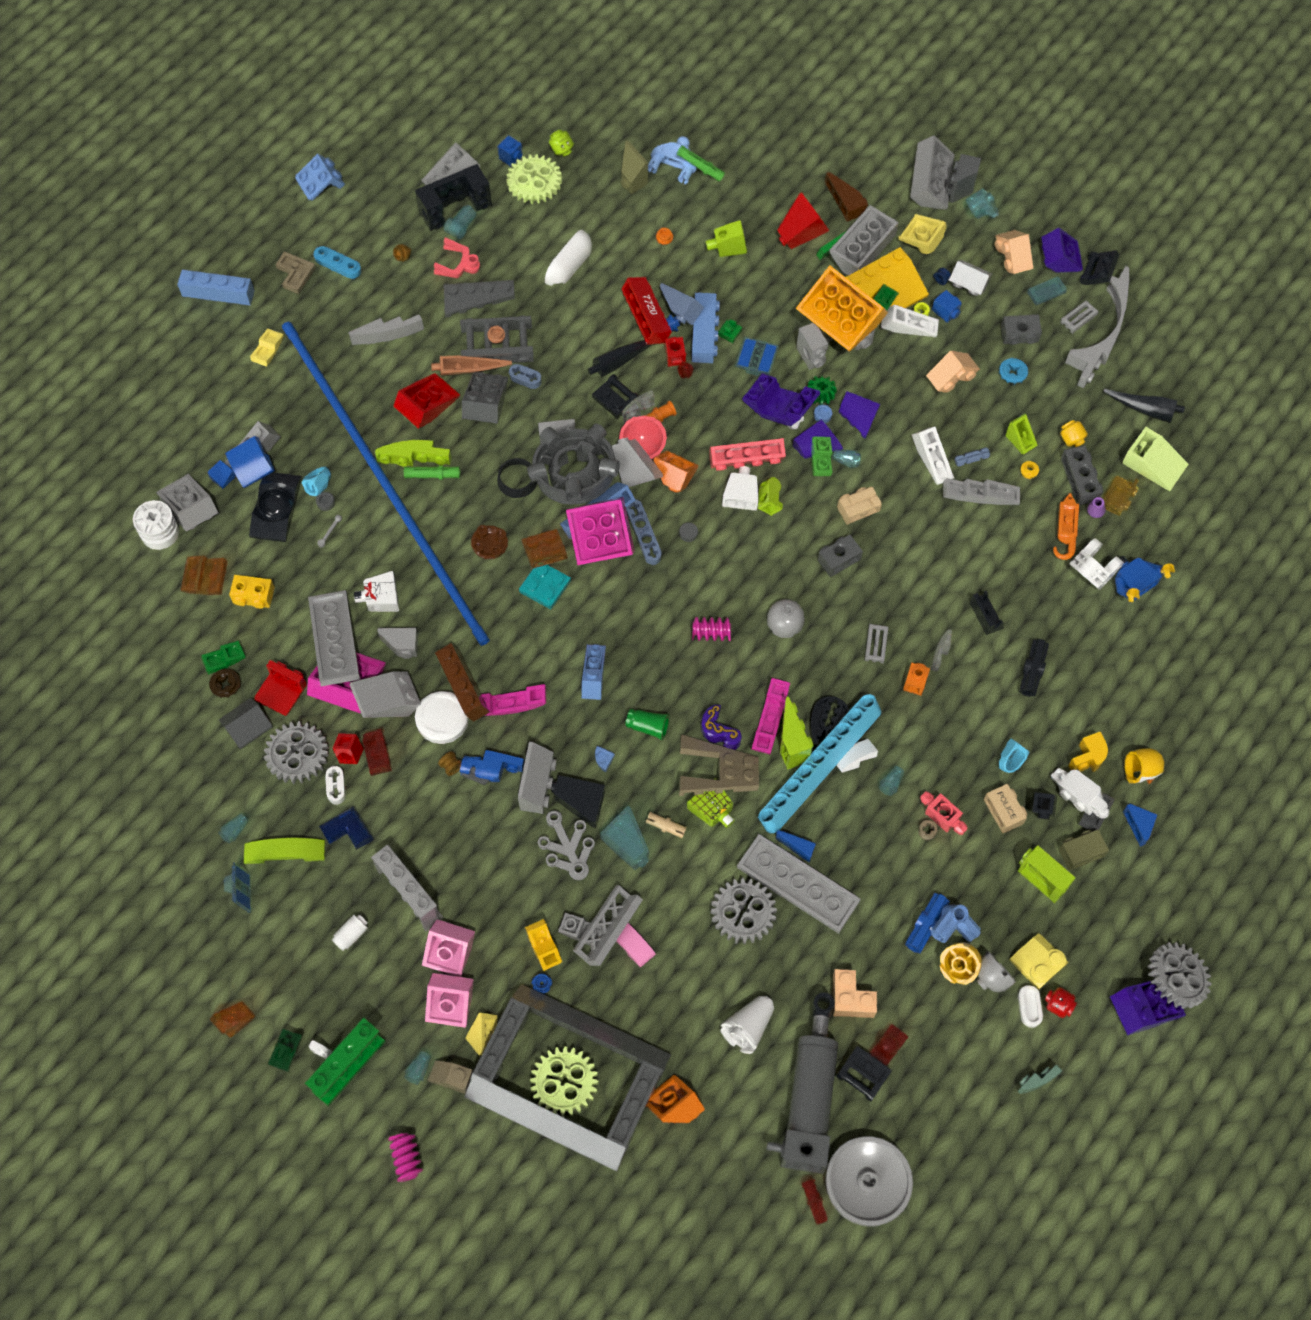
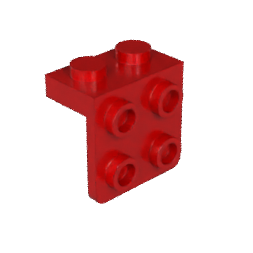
(281, 688)

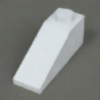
(909, 322)
(933, 454)

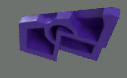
(859, 412)
(803, 442)

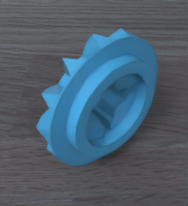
(1013, 364)

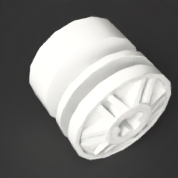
(156, 525)

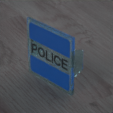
(756, 356)
(239, 885)

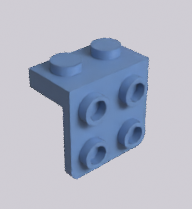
(317, 176)

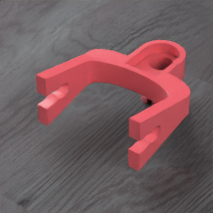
(468, 263)

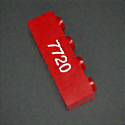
(646, 310)

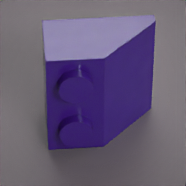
(1061, 252)

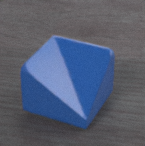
(221, 474)

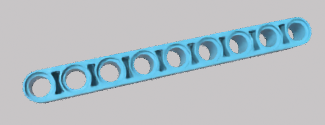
(819, 763)

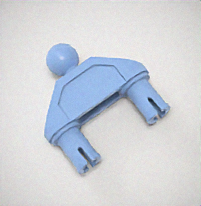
(667, 154)

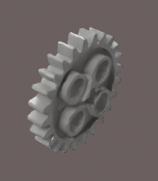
(307, 764)
(759, 919)
(1179, 975)

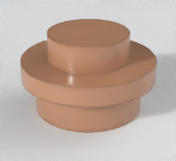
(496, 334)

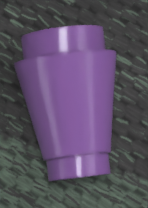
(1094, 510)

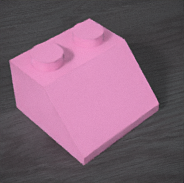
(448, 948)
(448, 1000)

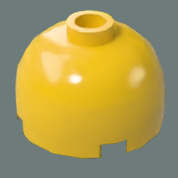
(960, 963)

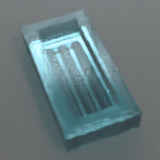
(1046, 291)

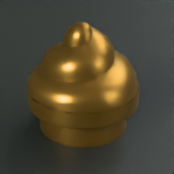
(401, 252)

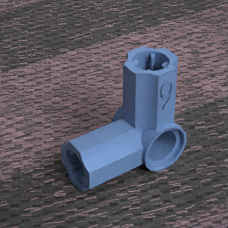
(954, 918)

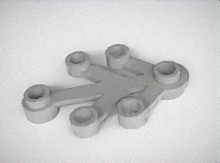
(567, 848)

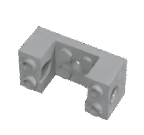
(814, 342)

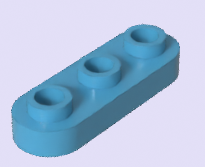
(341, 266)

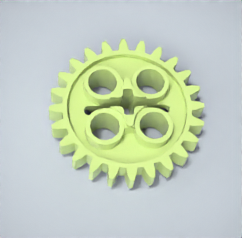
(534, 179)
(570, 1063)

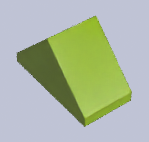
(1021, 434)

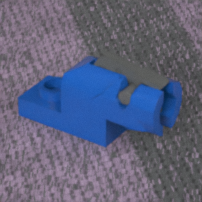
(490, 767)

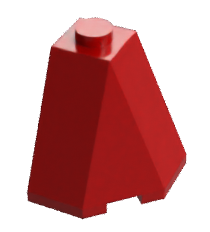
(801, 224)

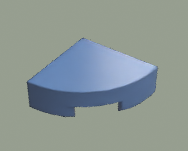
(603, 758)

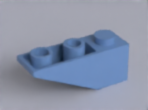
(593, 672)

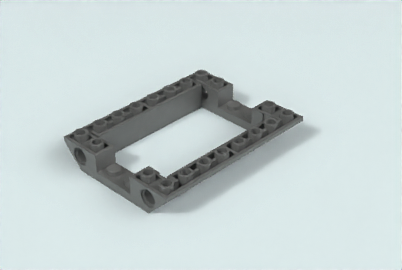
(603, 1150)

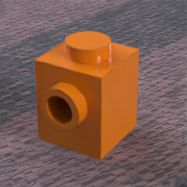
(916, 678)

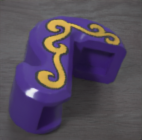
(717, 732)

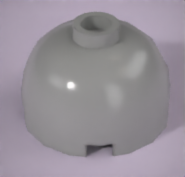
(785, 618)
(994, 974)

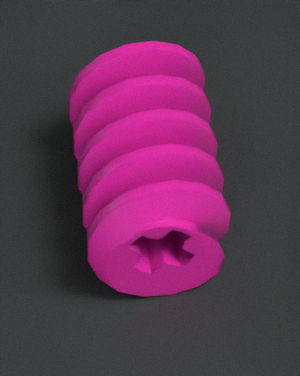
(711, 629)
(405, 1156)

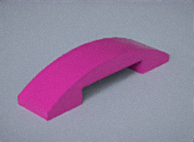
(517, 701)
(771, 716)

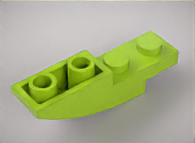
(406, 452)

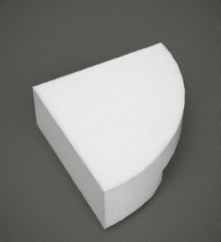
(319, 1049)

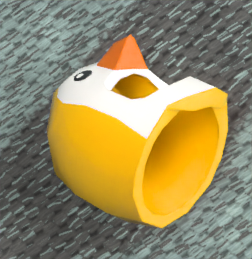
(1147, 762)

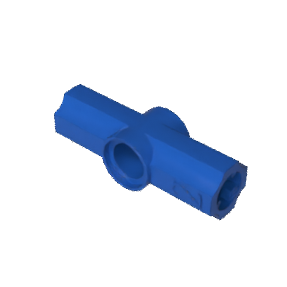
(926, 922)

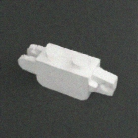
(1081, 792)

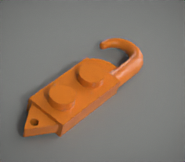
(1067, 526)

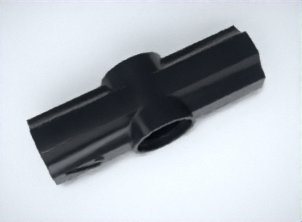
(1034, 667)

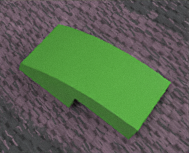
(821, 456)

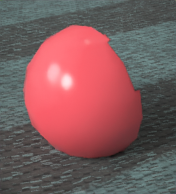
(647, 432)

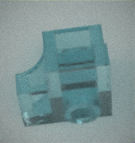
(982, 204)

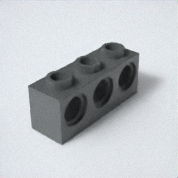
(1079, 483)

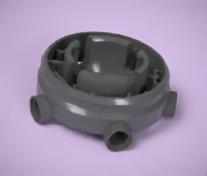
(594, 477)

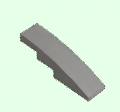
(381, 332)
(981, 492)

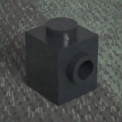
(1044, 805)

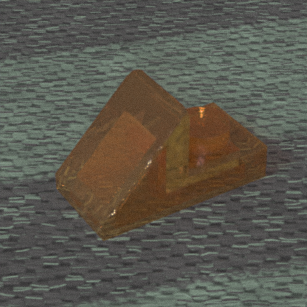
(232, 1019)

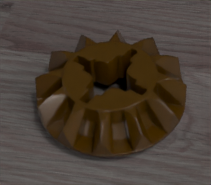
(220, 677)

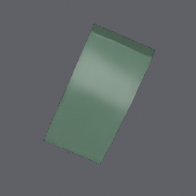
(1035, 1082)

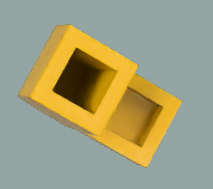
(1094, 753)
(543, 945)

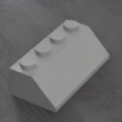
(932, 174)
(864, 240)

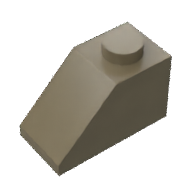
(450, 1076)

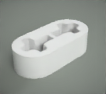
(340, 785)

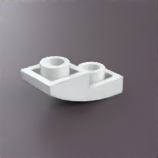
(859, 752)

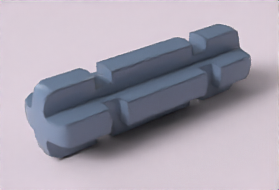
(972, 456)

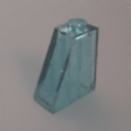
(626, 839)

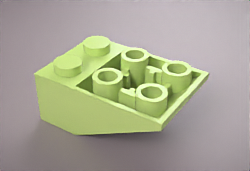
(1155, 459)

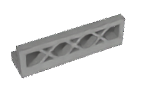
(613, 930)

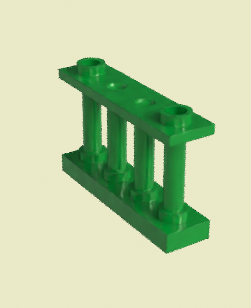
(345, 1062)

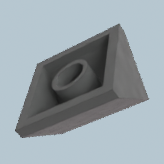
(245, 723)

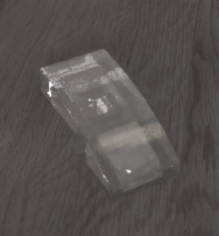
(942, 648)

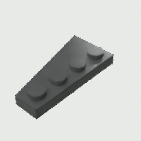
(472, 295)

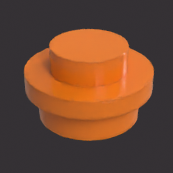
(664, 236)

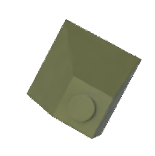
(634, 169)

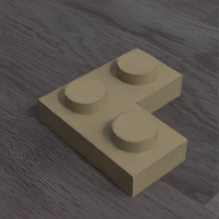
(298, 270)

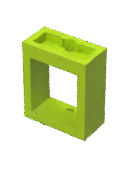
(1045, 873)

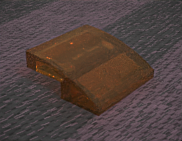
(204, 575)

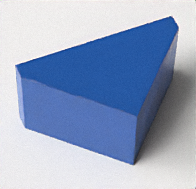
(1140, 822)

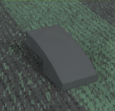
(1092, 821)

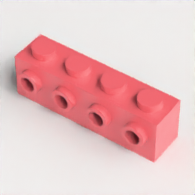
(747, 453)

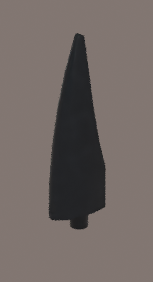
(614, 359)
(1153, 406)

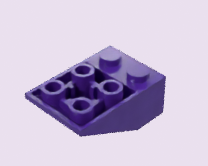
(1143, 1008)

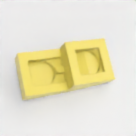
(267, 348)

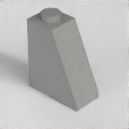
(635, 463)

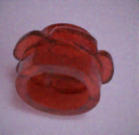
(685, 370)

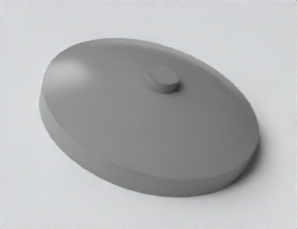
(869, 1181)

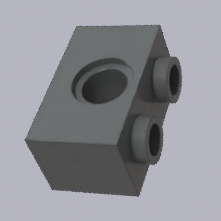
(1029, 327)
(834, 564)

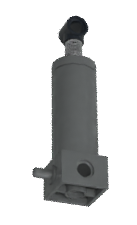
(811, 1096)

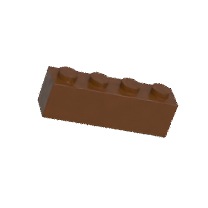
(462, 682)

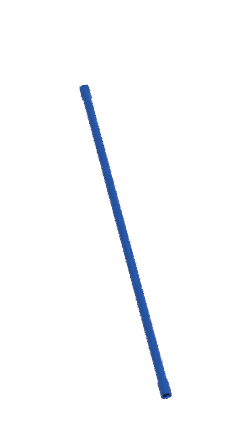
(477, 630)

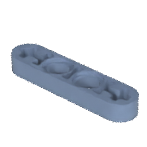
(642, 532)

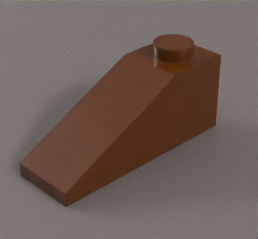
(846, 197)

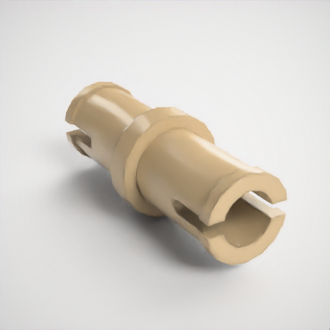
(666, 825)

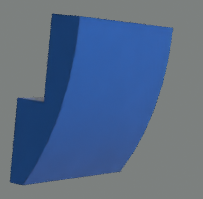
(249, 461)

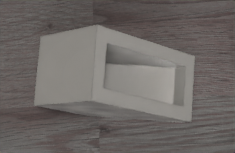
(400, 641)

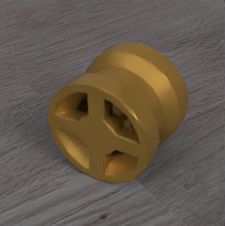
(450, 763)

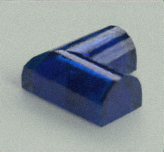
(347, 823)

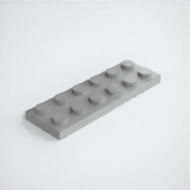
(333, 638)
(798, 883)

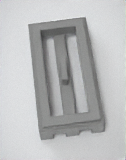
(1074, 328)
(874, 657)

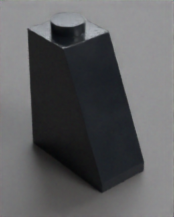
(580, 798)

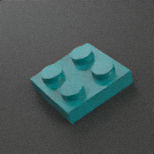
(545, 585)

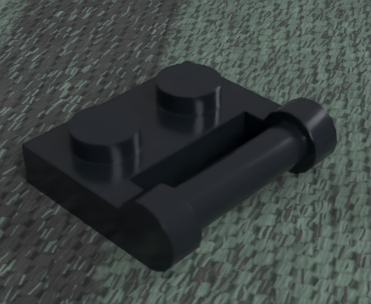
(1103, 270)
(610, 399)
(867, 1067)

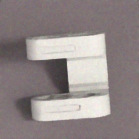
(1091, 568)

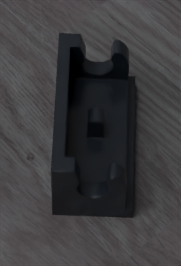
(986, 613)

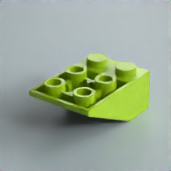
(794, 745)

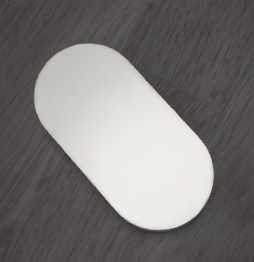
(1030, 1006)

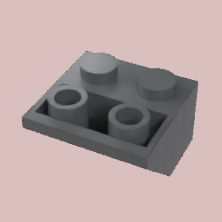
(964, 178)

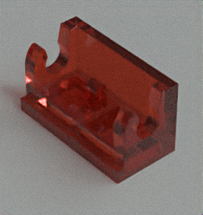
(376, 752)

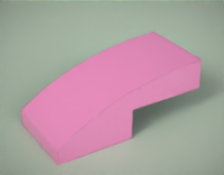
(635, 946)

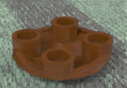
(489, 542)

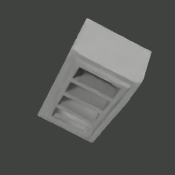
(557, 425)

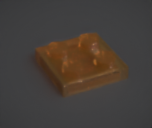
(544, 548)

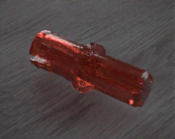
(815, 1202)

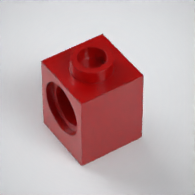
(675, 358)
(348, 748)

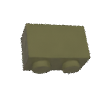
(1083, 850)

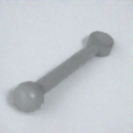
(321, 543)

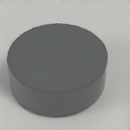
(325, 501)
(688, 532)

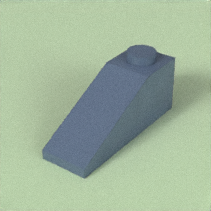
(683, 306)

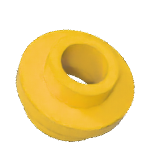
(1029, 474)

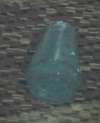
(847, 457)
(891, 781)
(232, 829)
(417, 1069)

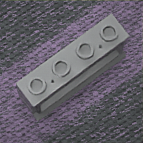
(407, 886)

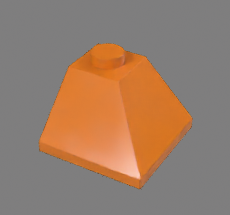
(676, 470)
(675, 1102)

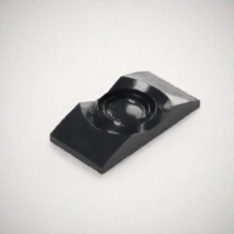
(275, 507)

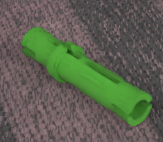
(697, 161)
(432, 472)

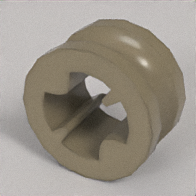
(932, 825)

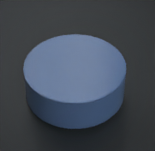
(823, 413)

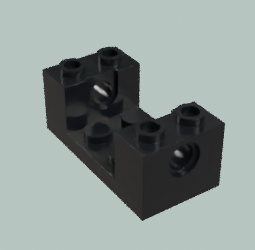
(463, 184)

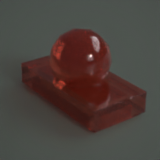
(889, 1045)

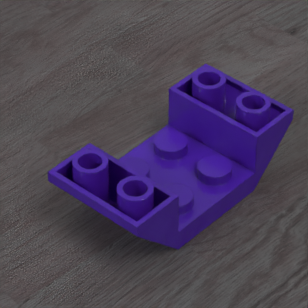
(778, 403)

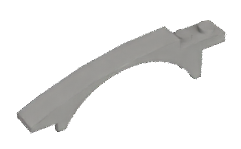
(1091, 357)

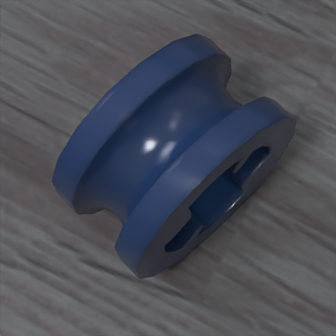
(942, 276)

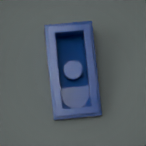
(798, 845)

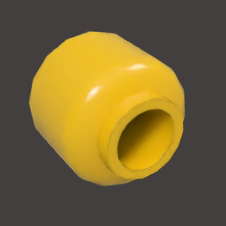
(1073, 433)

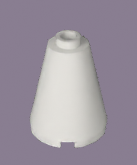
(748, 1024)

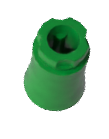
(648, 722)

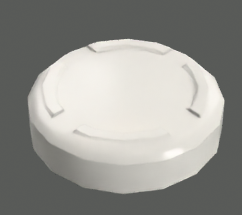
(441, 717)

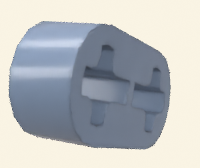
(525, 376)

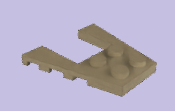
(736, 769)

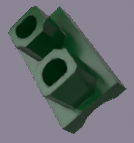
(285, 1050)

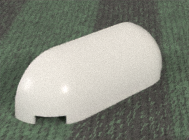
(569, 259)

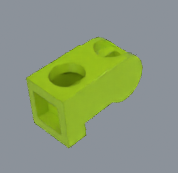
(769, 496)

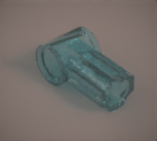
(458, 225)

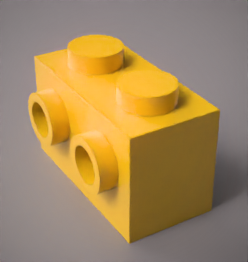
(251, 591)

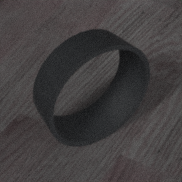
(510, 492)

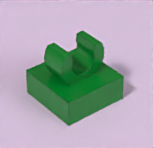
(730, 331)

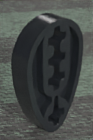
(820, 715)

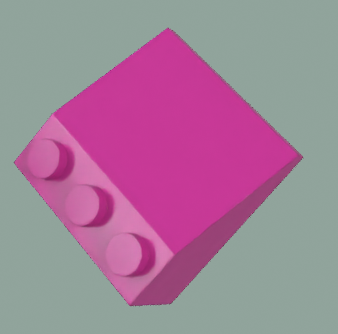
(600, 531)
(341, 693)

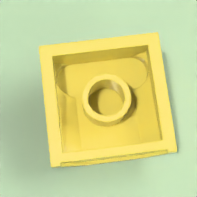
(924, 233)
(1039, 961)

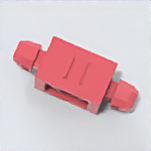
(959, 826)

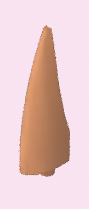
(463, 365)

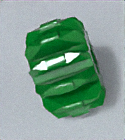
(826, 388)

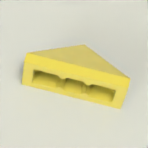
(481, 1031)

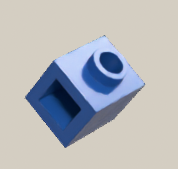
(510, 150)
(947, 306)

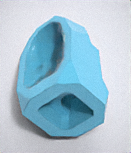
(316, 481)
(1012, 756)

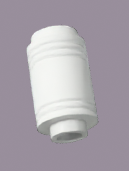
(350, 932)

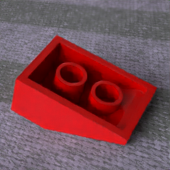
(425, 400)

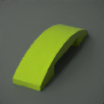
(284, 849)

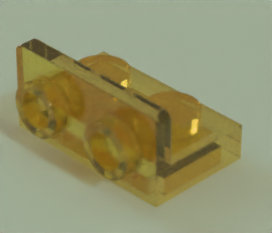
(1118, 495)

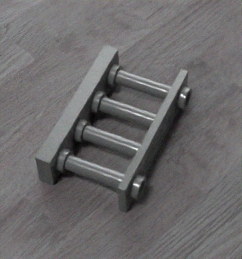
(515, 354)

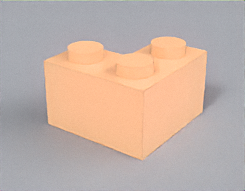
(1016, 250)
(951, 369)
(849, 1001)

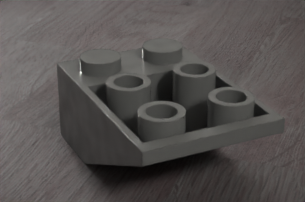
(484, 397)

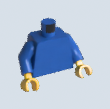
(1139, 577)

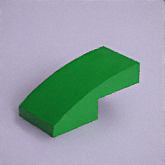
(225, 657)

